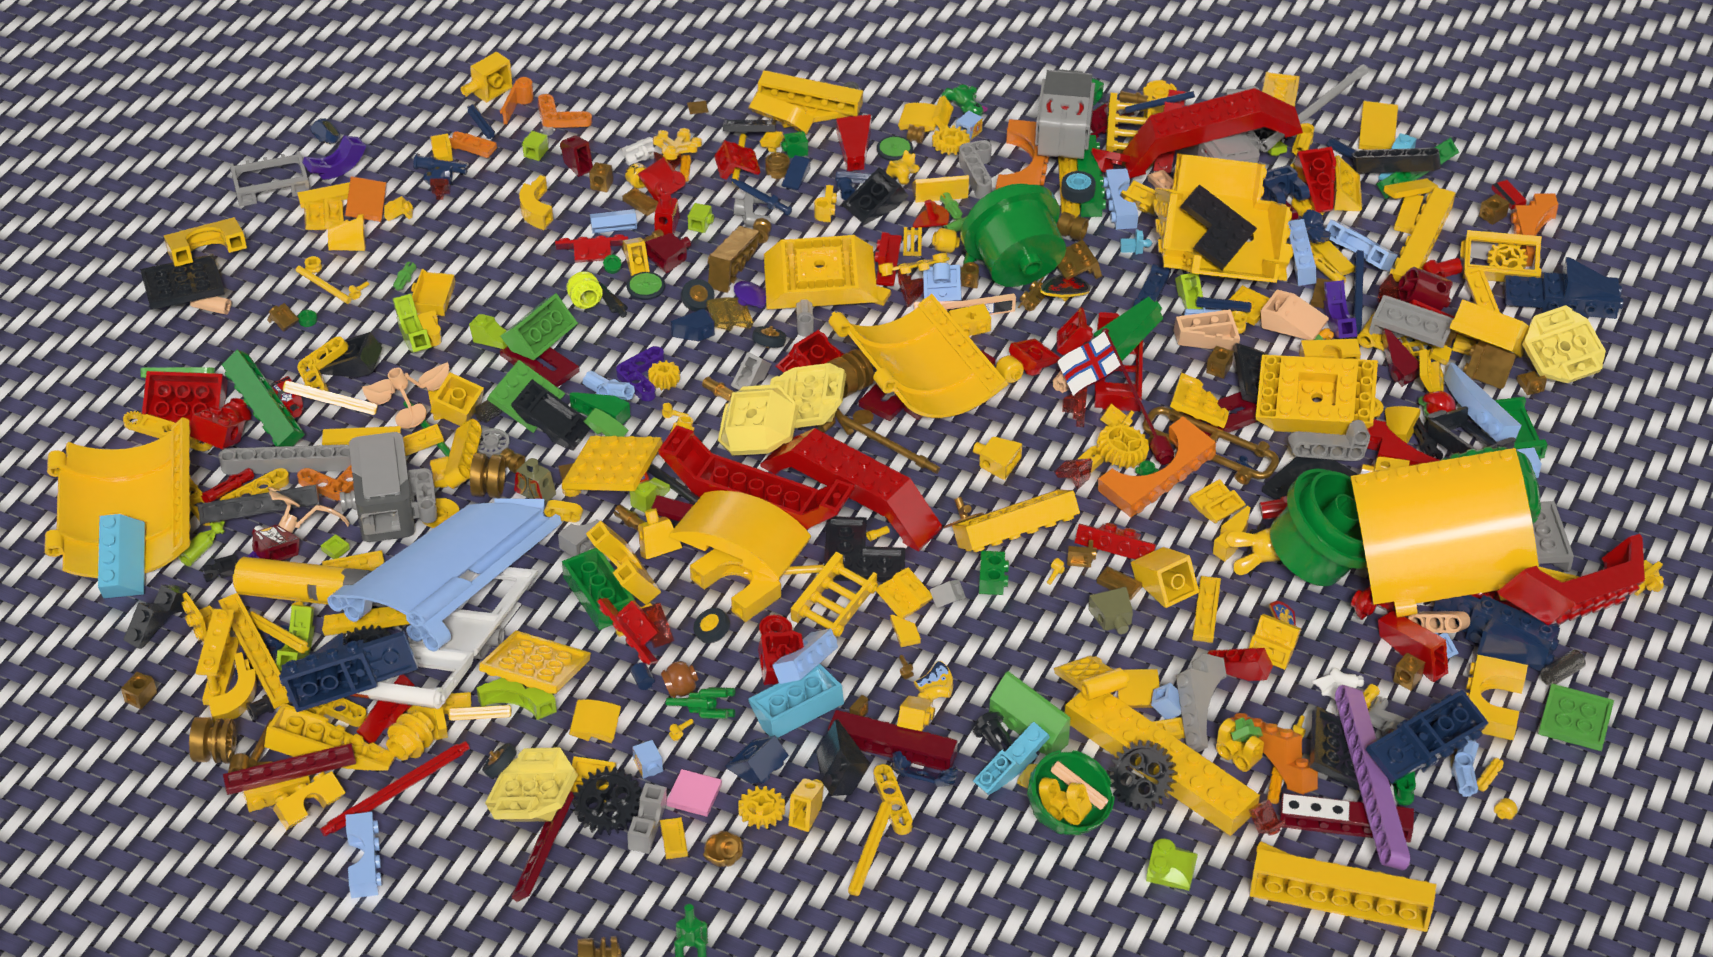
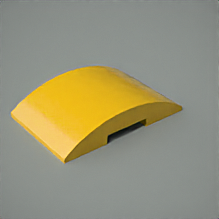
(744, 528)

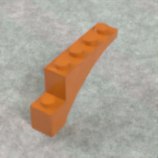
(1532, 217)
(1285, 752)

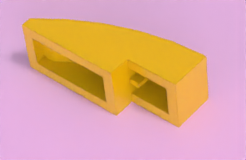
(1237, 523)

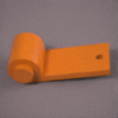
(520, 94)

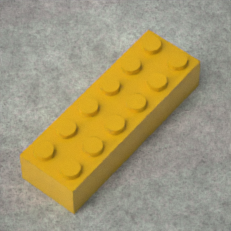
(1016, 519)

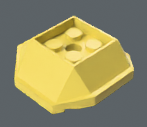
(1568, 331)
(815, 390)
(757, 420)
(532, 786)

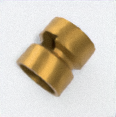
(1073, 226)

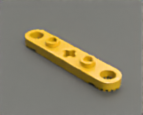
(156, 428)

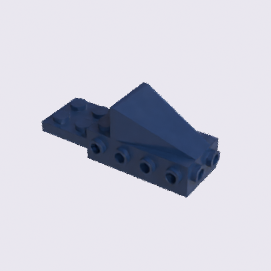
(1575, 287)
(1504, 631)
(345, 669)
(1428, 736)

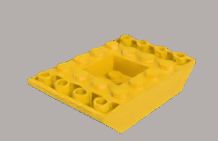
(844, 278)
(1292, 382)

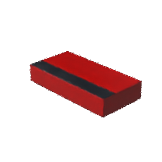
(1509, 193)

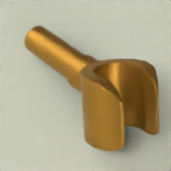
(906, 670)

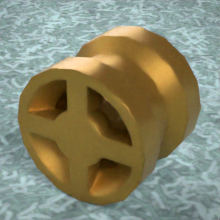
(915, 133)

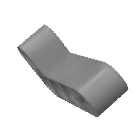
(972, 160)
(1332, 446)

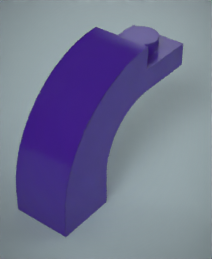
(340, 161)
(1336, 310)

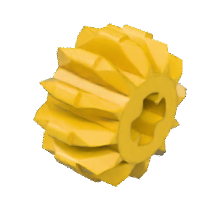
(664, 375)

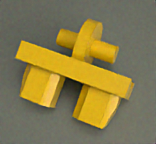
(1653, 580)

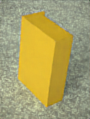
(433, 292)

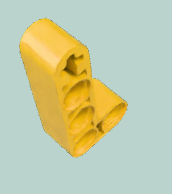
(781, 112)

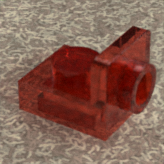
(1265, 818)

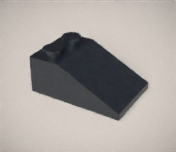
(875, 197)
(358, 359)
(840, 761)

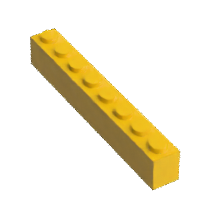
(1425, 232)

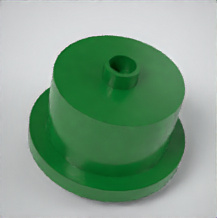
(1015, 233)
(1319, 528)

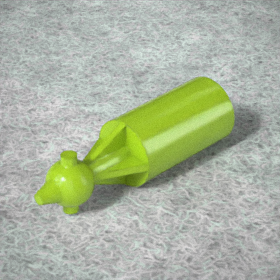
(201, 544)

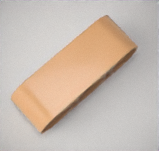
(1446, 618)

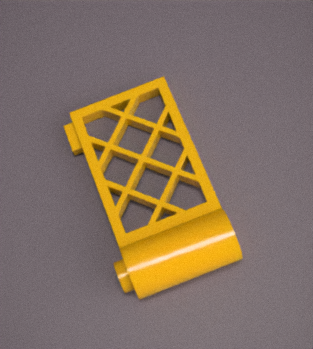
(1367, 340)
(1092, 677)

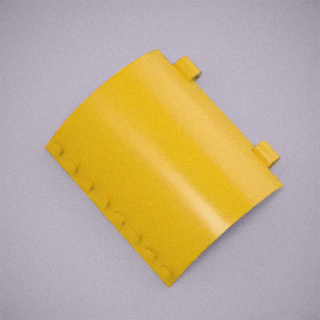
(926, 360)
(134, 482)
(1444, 528)

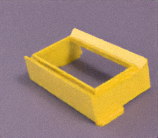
(1498, 273)

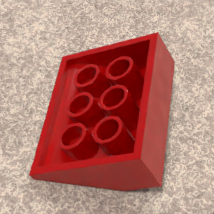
(182, 394)

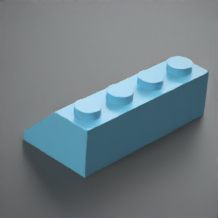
(121, 556)
(797, 702)

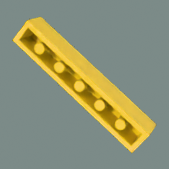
(811, 93)

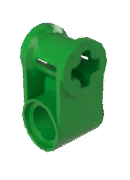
(1405, 789)

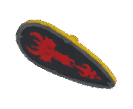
(1062, 288)

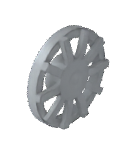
(492, 442)

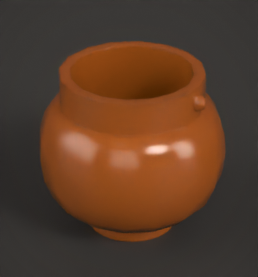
(680, 679)

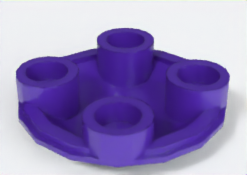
(750, 294)

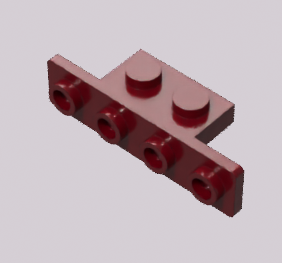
(1100, 119)

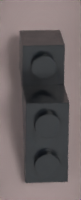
(150, 616)

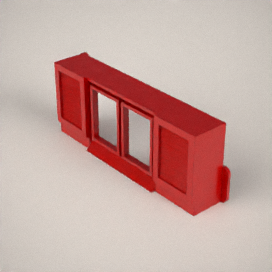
(1120, 393)

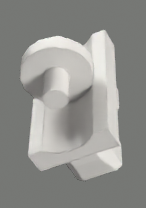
(639, 151)

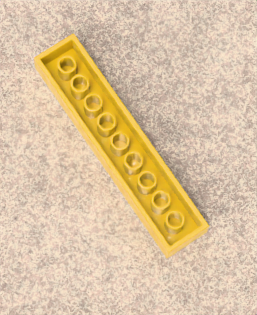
(1199, 781)

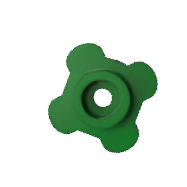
(1146, 468)

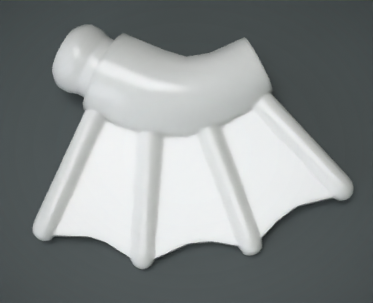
(1330, 683)

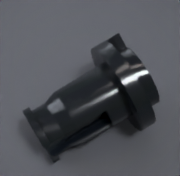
(989, 726)

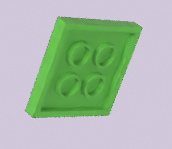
(512, 386)
(1576, 717)

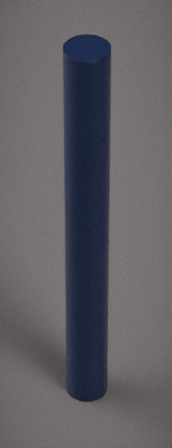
(1159, 102)

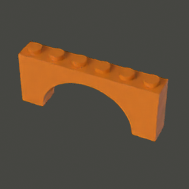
(1023, 135)
(1137, 492)

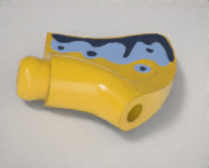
(935, 683)

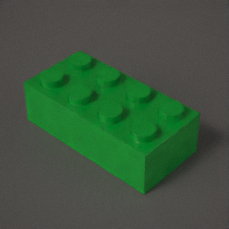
(592, 579)

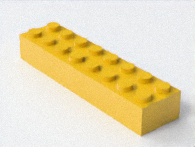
(1343, 890)

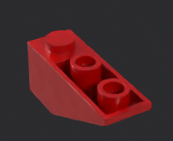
(1246, 664)

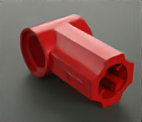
(1444, 268)
(1273, 508)

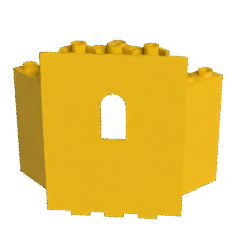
(1240, 188)

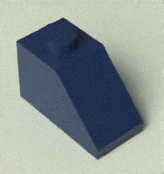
(693, 326)

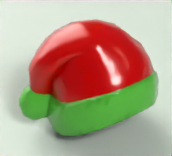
(1436, 401)

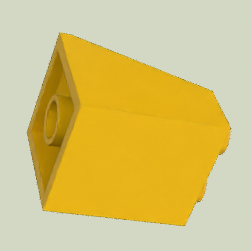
(1166, 575)

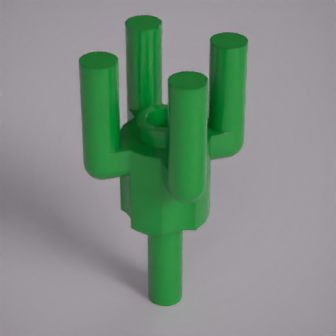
(705, 702)
(691, 933)

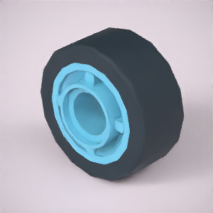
(1078, 187)

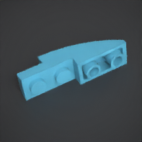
(1013, 761)

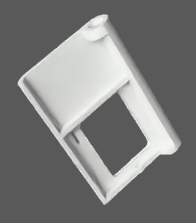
(472, 628)

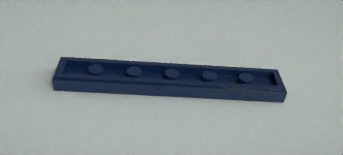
(1358, 289)

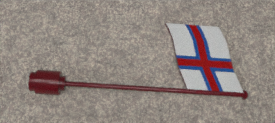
(1097, 361)

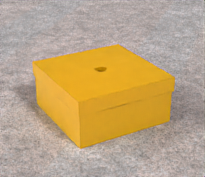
(1490, 327)

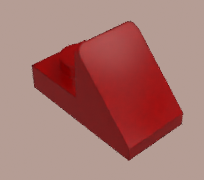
(1107, 159)

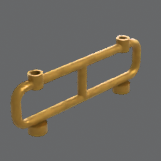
(1244, 474)

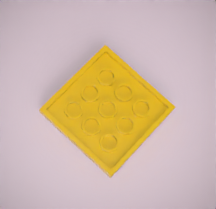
(612, 463)
(534, 662)

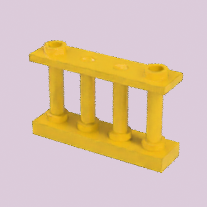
(1114, 118)
(824, 581)
(217, 654)

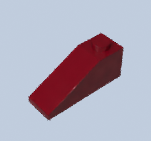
(1401, 363)

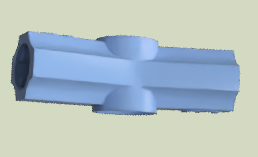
(608, 387)
(1463, 769)

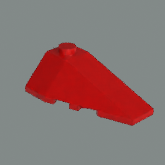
(1317, 171)

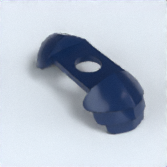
(1315, 227)
(903, 768)

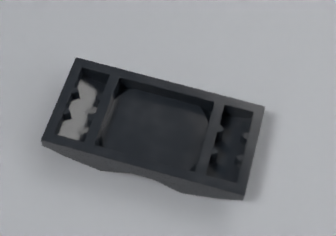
(551, 415)

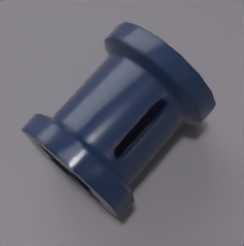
(845, 186)

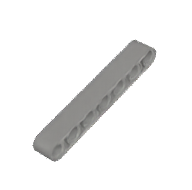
(291, 458)

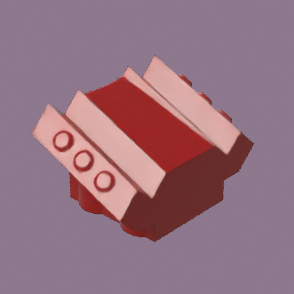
(810, 351)

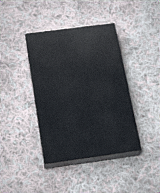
(749, 126)

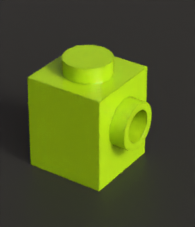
(535, 145)
(700, 218)

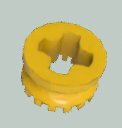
(313, 264)

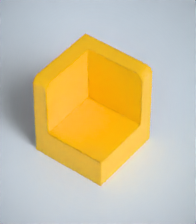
(441, 147)

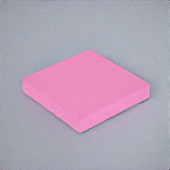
(694, 792)

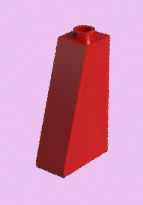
(854, 140)
(1416, 640)

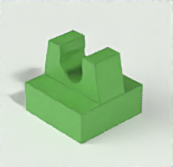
(1245, 730)

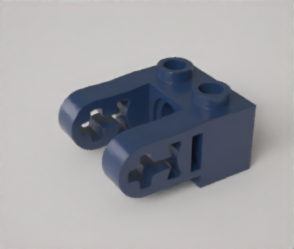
(1282, 182)

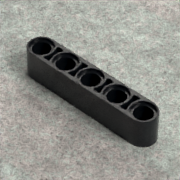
(1397, 160)

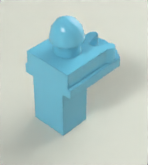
(1135, 244)

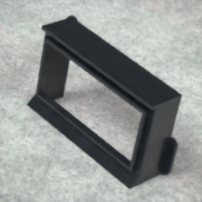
(1442, 422)

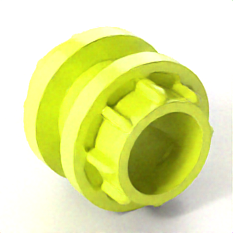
(584, 290)

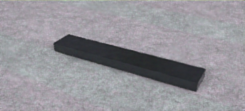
(256, 504)

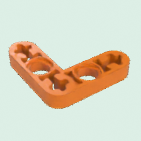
(555, 119)
(332, 484)

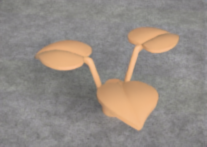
(382, 391)
(288, 521)

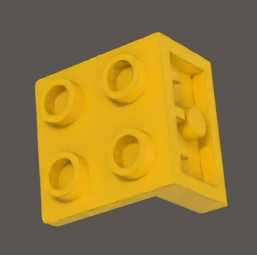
(197, 618)

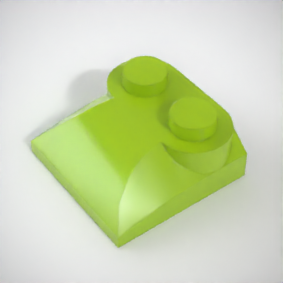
(1171, 865)

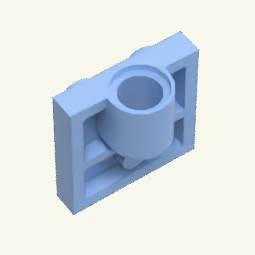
(943, 282)

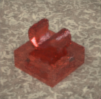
(440, 187)

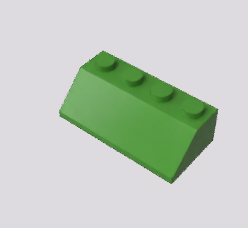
(539, 328)
(1023, 705)

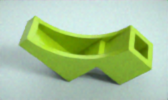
(502, 691)

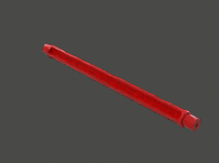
(397, 787)

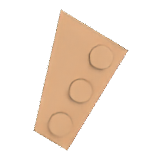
(1207, 330)

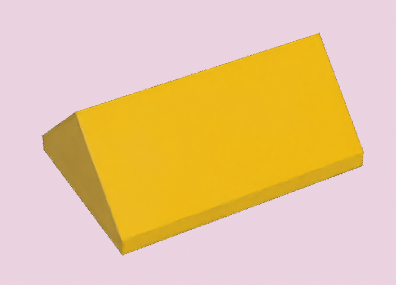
(935, 187)
(1346, 187)

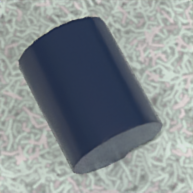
(642, 676)

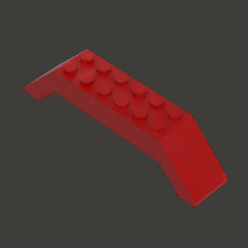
(1208, 122)
(709, 472)
(875, 483)
(1558, 601)

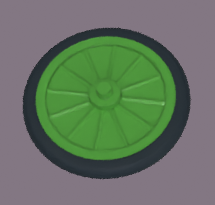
(893, 147)
(645, 285)

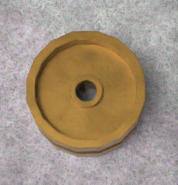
(487, 475)

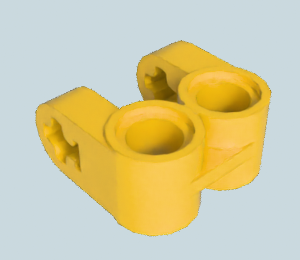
(1243, 754)
(1071, 805)

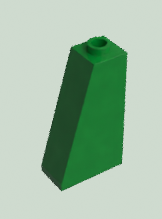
(1133, 326)

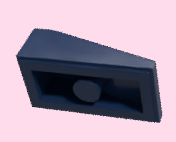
(796, 172)

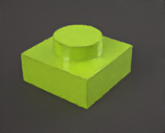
(1277, 149)
(335, 547)

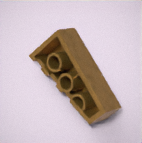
(731, 257)

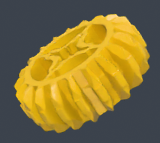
(1122, 445)

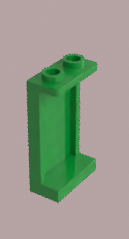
(1527, 435)

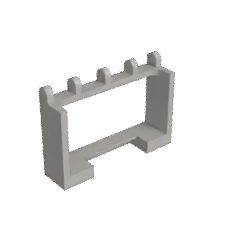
(247, 195)

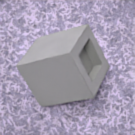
(947, 593)

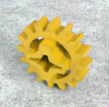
(950, 139)
(1502, 251)
(761, 807)

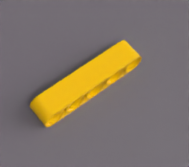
(461, 453)

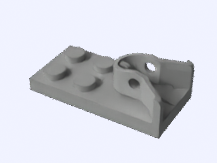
(1410, 321)
(1551, 538)

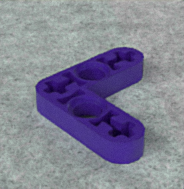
(635, 371)

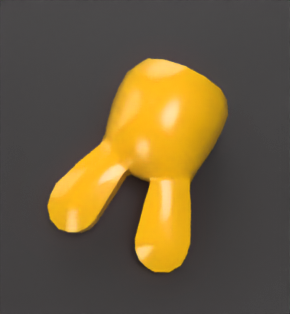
(1261, 549)

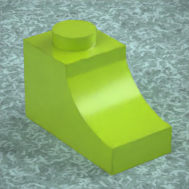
(1189, 289)
(487, 331)
(646, 493)

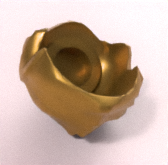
(723, 849)

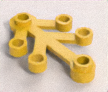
(678, 146)
(887, 268)

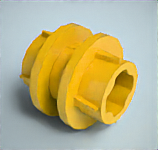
(410, 735)

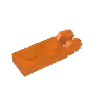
(472, 144)

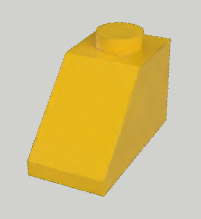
(636, 255)

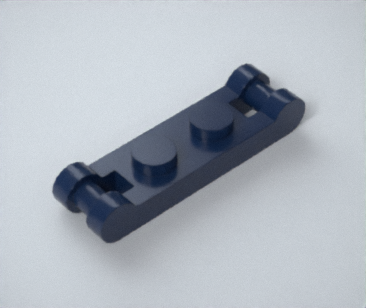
(1154, 283)

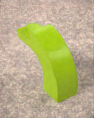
(409, 324)
(301, 626)

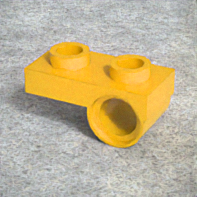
(824, 205)

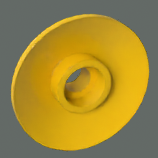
(445, 509)

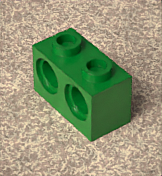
(992, 573)

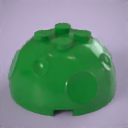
(1087, 770)

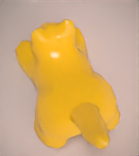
(903, 167)

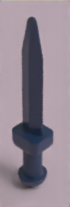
(772, 202)

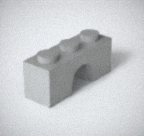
(645, 826)

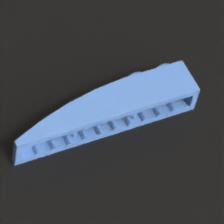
(1480, 405)

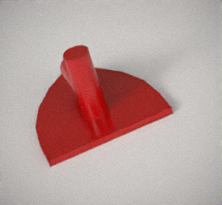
(933, 216)

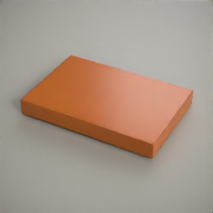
(365, 198)

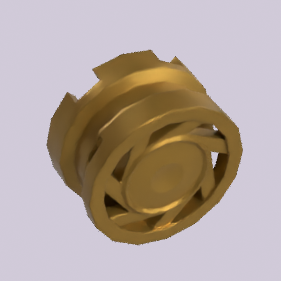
(777, 165)

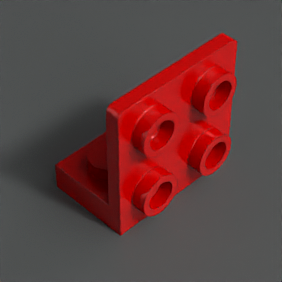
(733, 155)

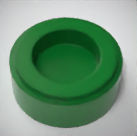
(612, 264)
(307, 318)

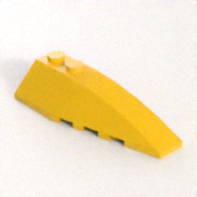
(308, 732)

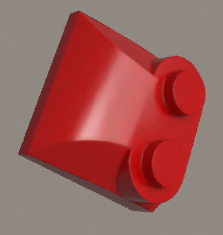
(662, 178)
(1074, 333)
(1033, 355)

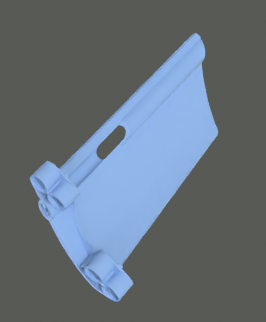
(426, 574)

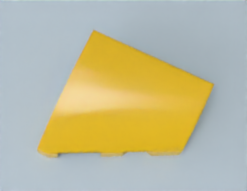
(347, 235)
(1402, 420)

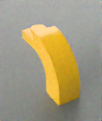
(532, 210)
(234, 702)

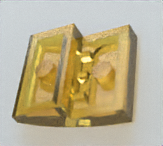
(728, 312)

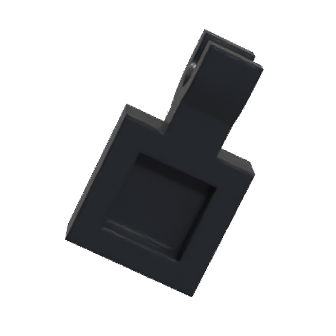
(223, 566)

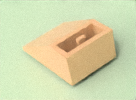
(1292, 316)

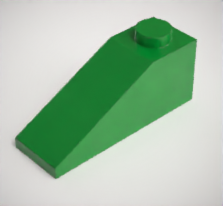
(610, 404)

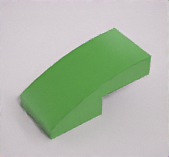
(602, 422)

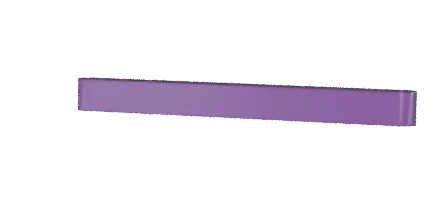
(1371, 780)

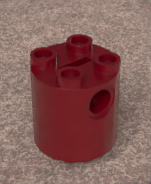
(1425, 288)

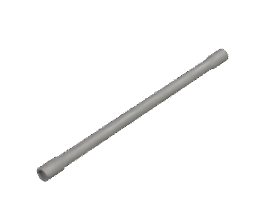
(1359, 72)

